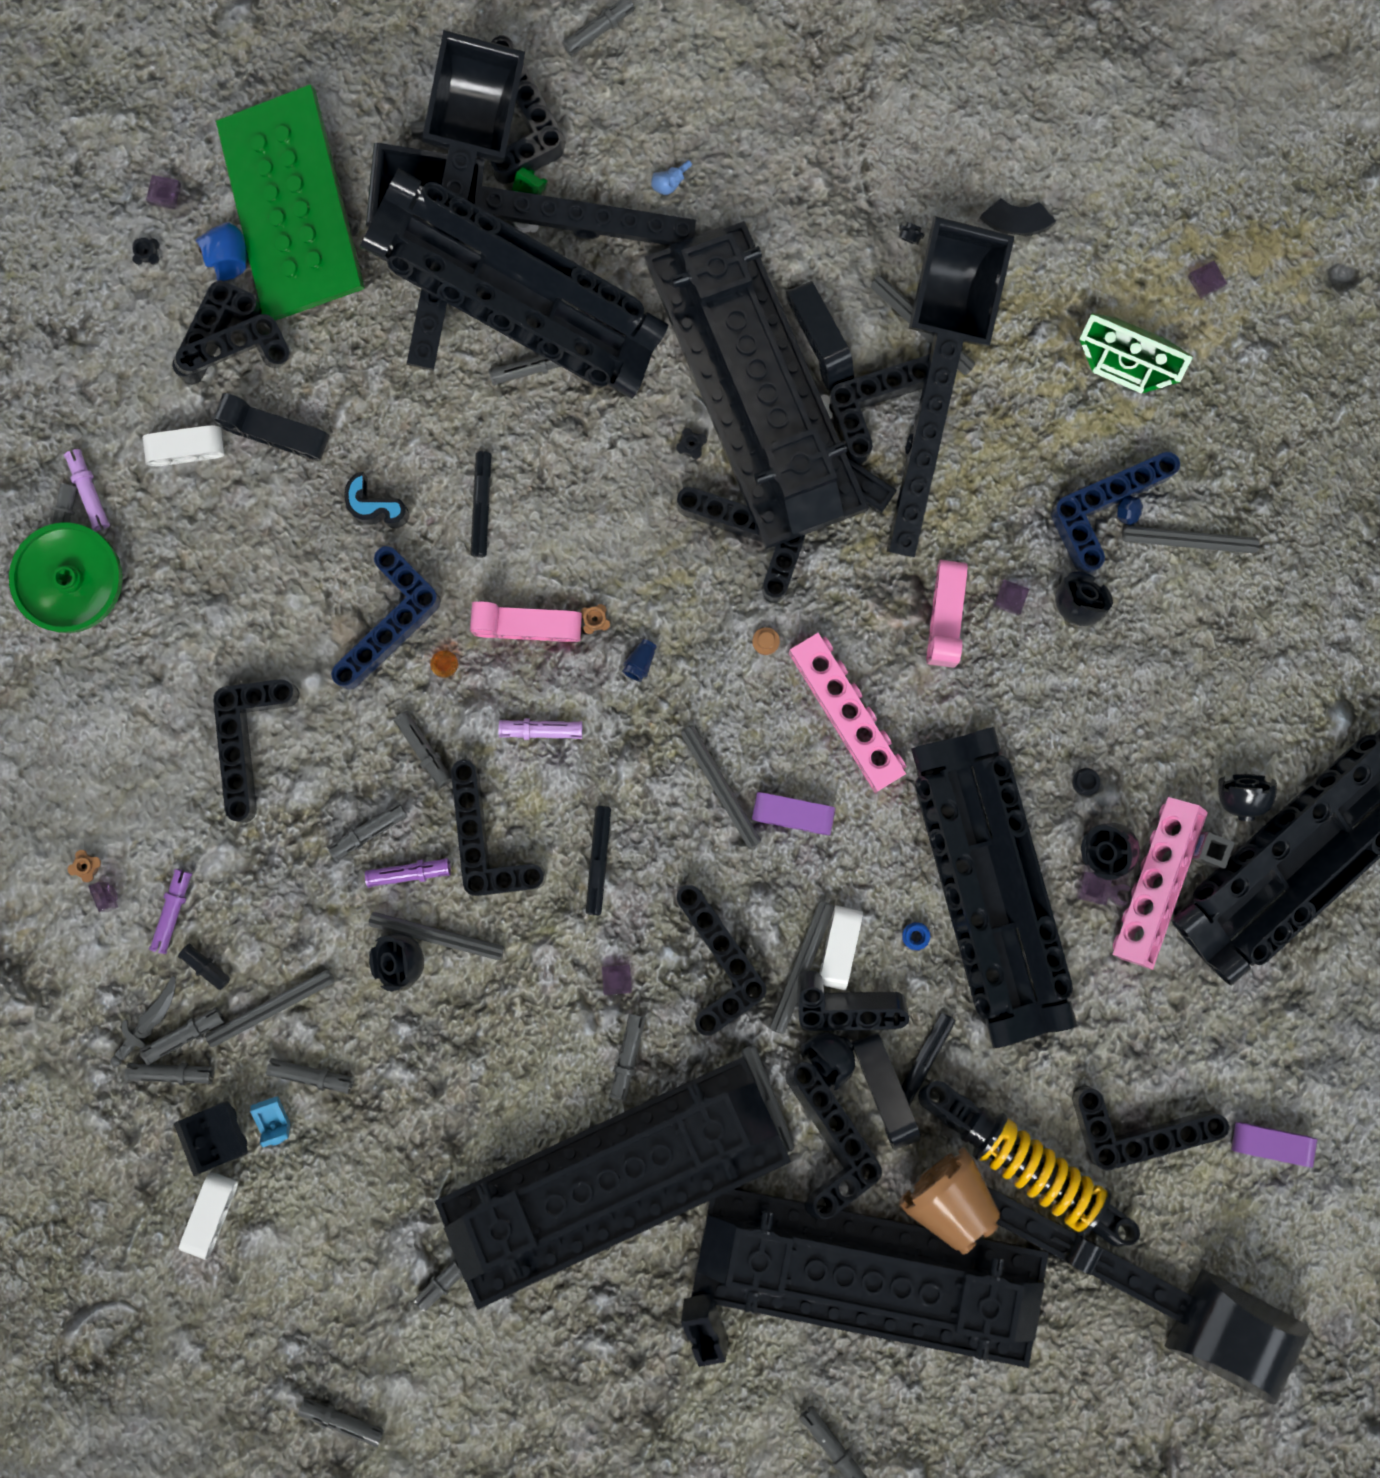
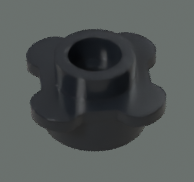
(911, 233)
(140, 246)
(691, 451)

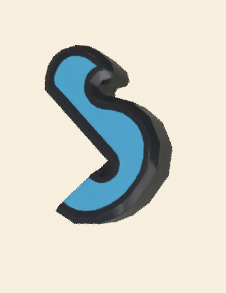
(373, 510)

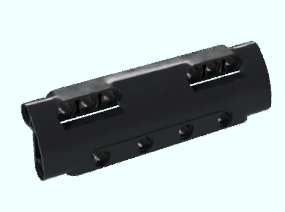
(513, 284)
(1300, 850)
(993, 888)

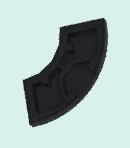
(1018, 220)

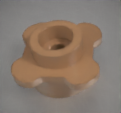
(599, 612)
(88, 873)

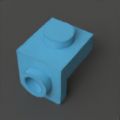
(271, 1121)

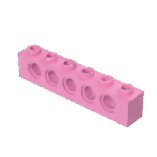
(876, 776)
(1164, 897)

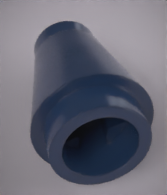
(640, 660)

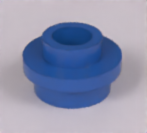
(924, 932)

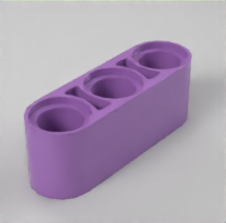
(793, 813)
(1274, 1144)

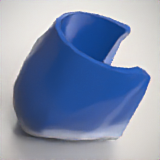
(225, 250)

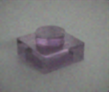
(163, 192)
(1207, 279)
(1011, 597)
(104, 896)
(616, 980)

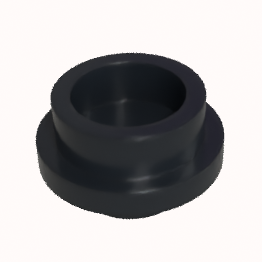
(1086, 781)

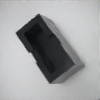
(704, 1330)

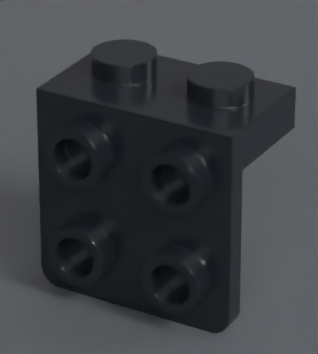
(211, 1137)

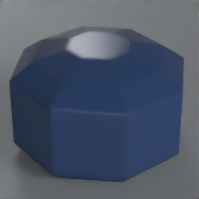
(1130, 510)

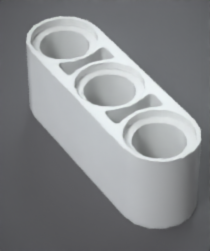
(183, 446)
(840, 947)
(208, 1215)

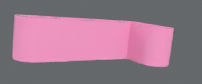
(946, 616)
(524, 624)

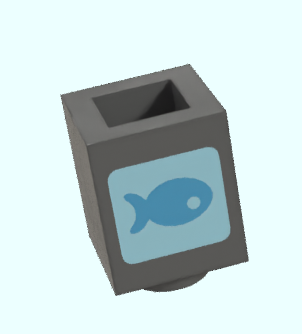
(1213, 850)

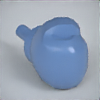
(668, 181)

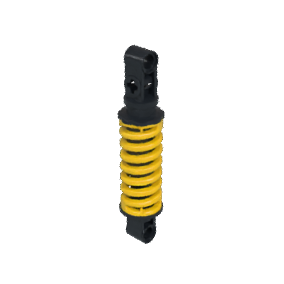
(1032, 1165)

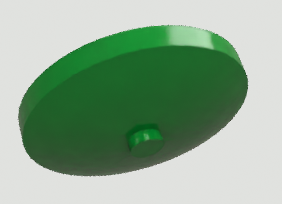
(65, 577)

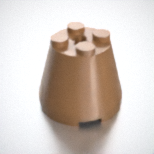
(953, 1202)

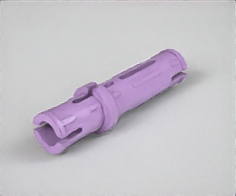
(83, 480)
(540, 729)

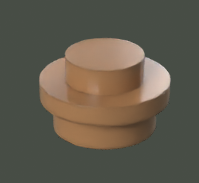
(766, 641)

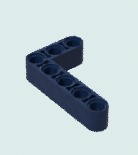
(1105, 498)
(390, 622)

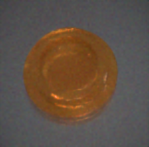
(444, 664)

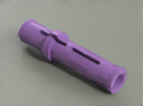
(417, 871)
(170, 911)

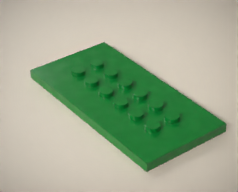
(290, 204)

